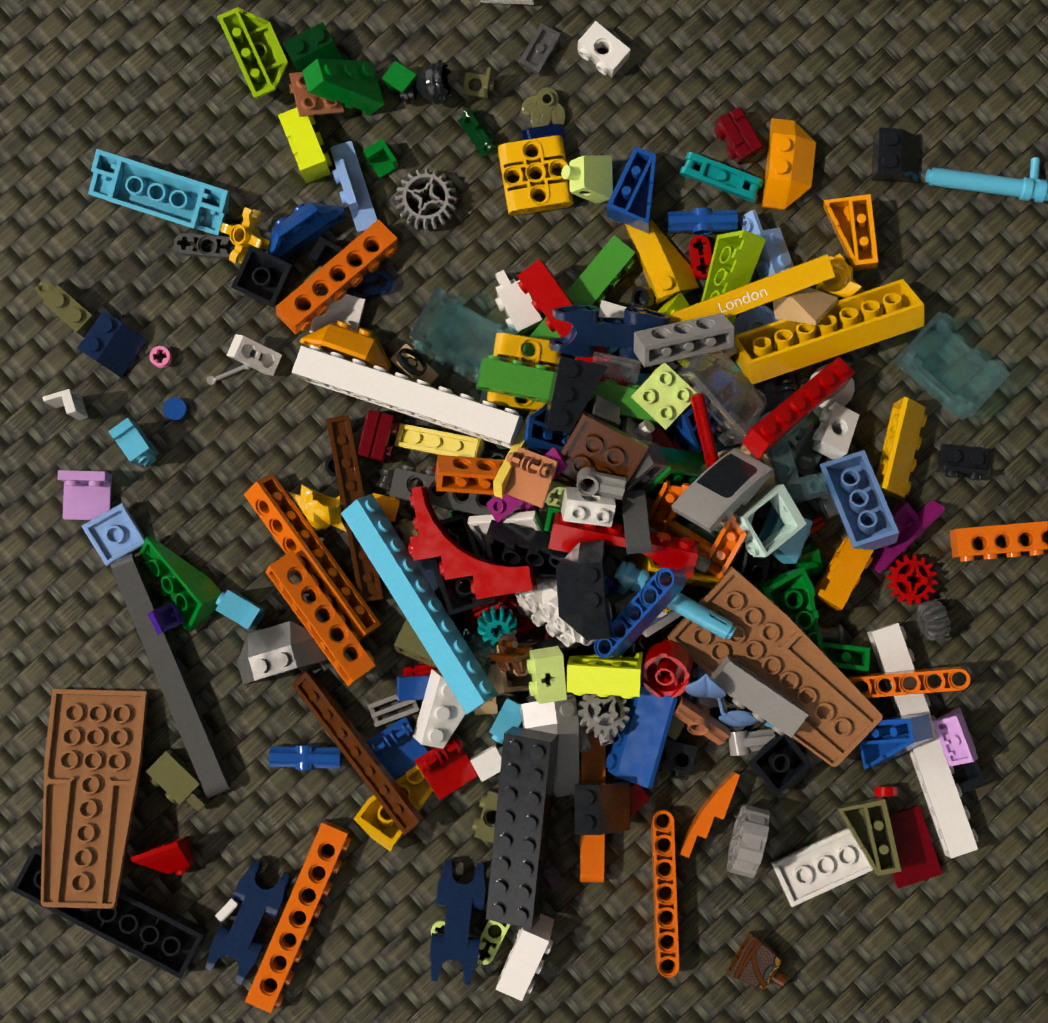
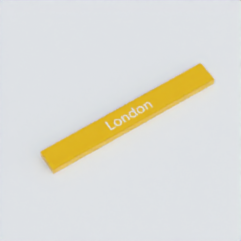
(760, 291)

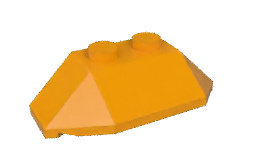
(788, 164)
(350, 343)

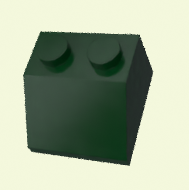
(311, 45)

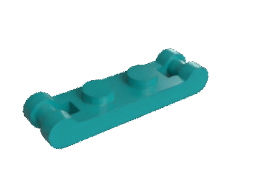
(721, 177)

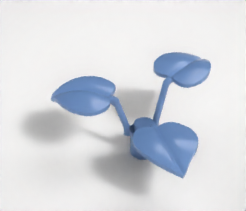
(707, 687)

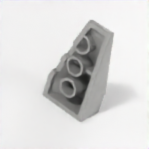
(559, 719)

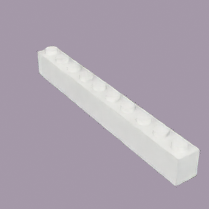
(928, 758)

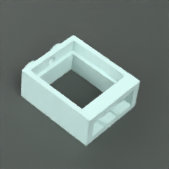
(785, 509)

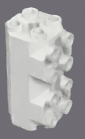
(542, 608)

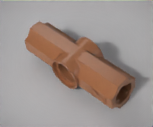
(700, 721)

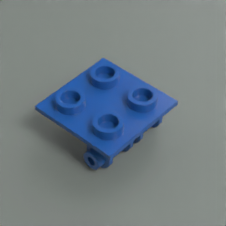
(397, 747)

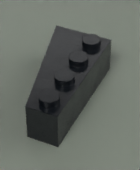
(522, 547)

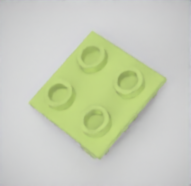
(664, 395)

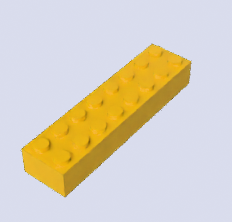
(846, 327)

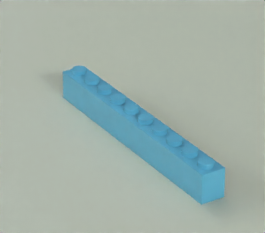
(419, 603)

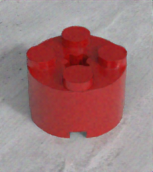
(667, 669)

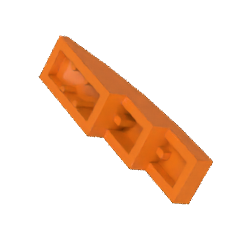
(714, 806)

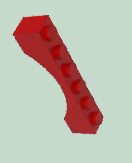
(783, 418)
(666, 549)

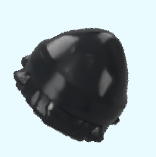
(434, 83)

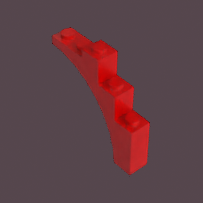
(456, 562)

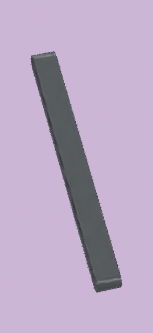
(171, 677)

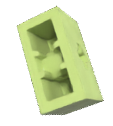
(547, 675)

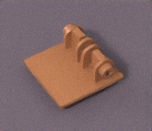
(308, 103)
(530, 476)

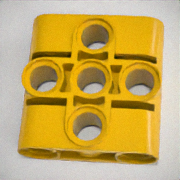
(516, 162)
(512, 347)

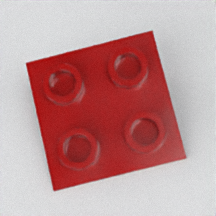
(446, 768)

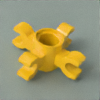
(245, 235)

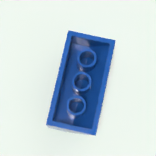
(639, 746)

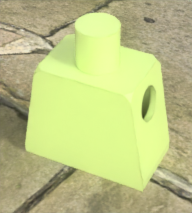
(590, 177)

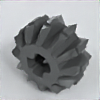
(933, 620)

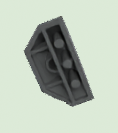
(277, 651)

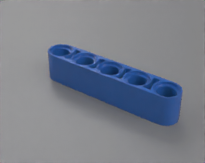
(649, 609)

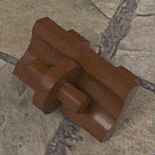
(511, 655)

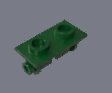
(478, 132)

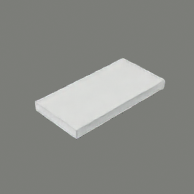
(820, 867)

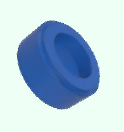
(175, 409)

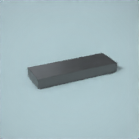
(636, 522)

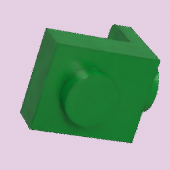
(810, 560)

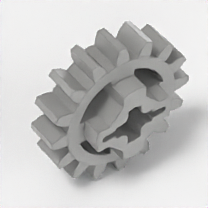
(608, 722)

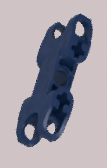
(591, 330)
(240, 938)
(455, 941)

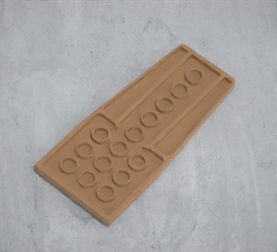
(785, 658)
(89, 794)

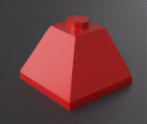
(168, 857)

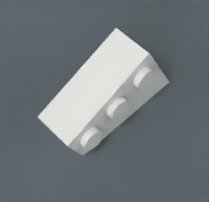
(438, 714)
(526, 958)

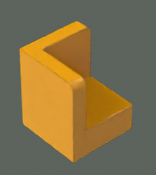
(389, 506)

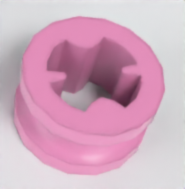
(156, 352)

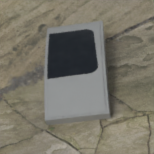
(722, 489)

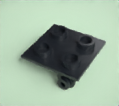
(777, 389)

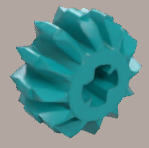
(496, 623)

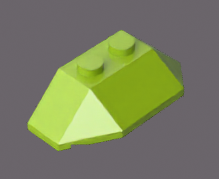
(255, 50)

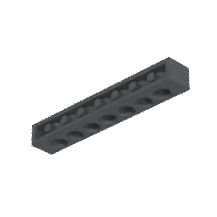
(402, 489)

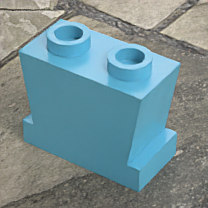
(134, 443)
(790, 550)
(240, 609)
(508, 717)

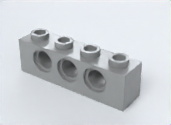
(683, 339)

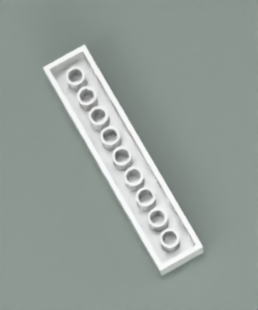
(407, 397)

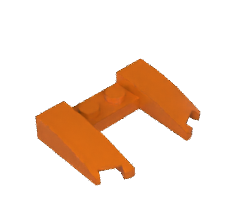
(720, 553)

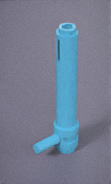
(1023, 188)
(636, 579)

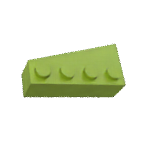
(732, 263)

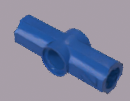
(702, 221)
(305, 757)

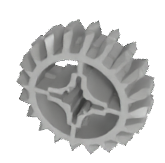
(417, 195)

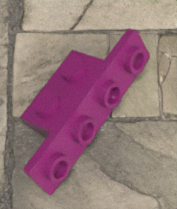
(503, 507)
(910, 527)

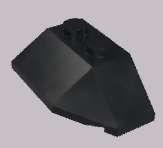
(584, 590)

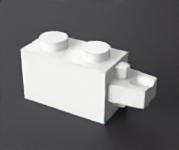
(516, 304)

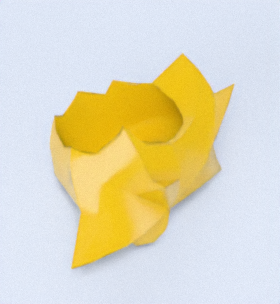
(843, 283)
(319, 509)

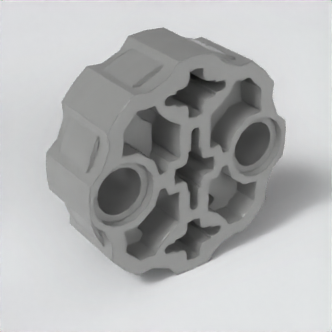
(748, 841)

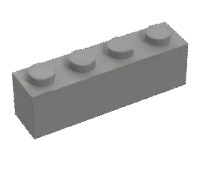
(760, 697)

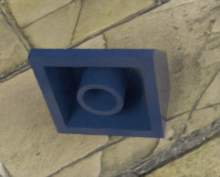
(112, 344)

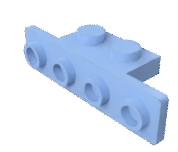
(353, 184)
(775, 253)

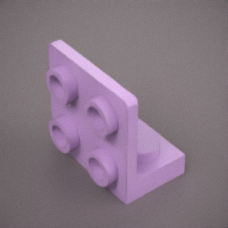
(85, 494)
(955, 738)

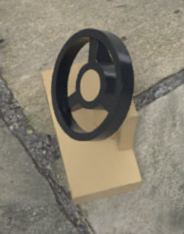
(413, 365)

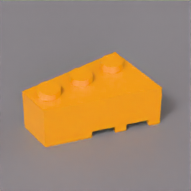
(855, 229)
(842, 575)

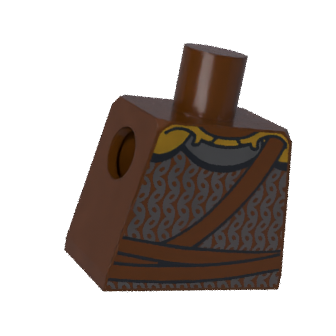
(756, 964)

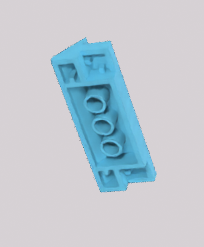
(158, 192)

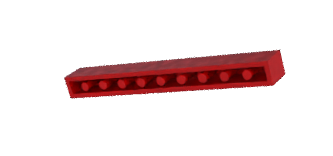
(548, 295)

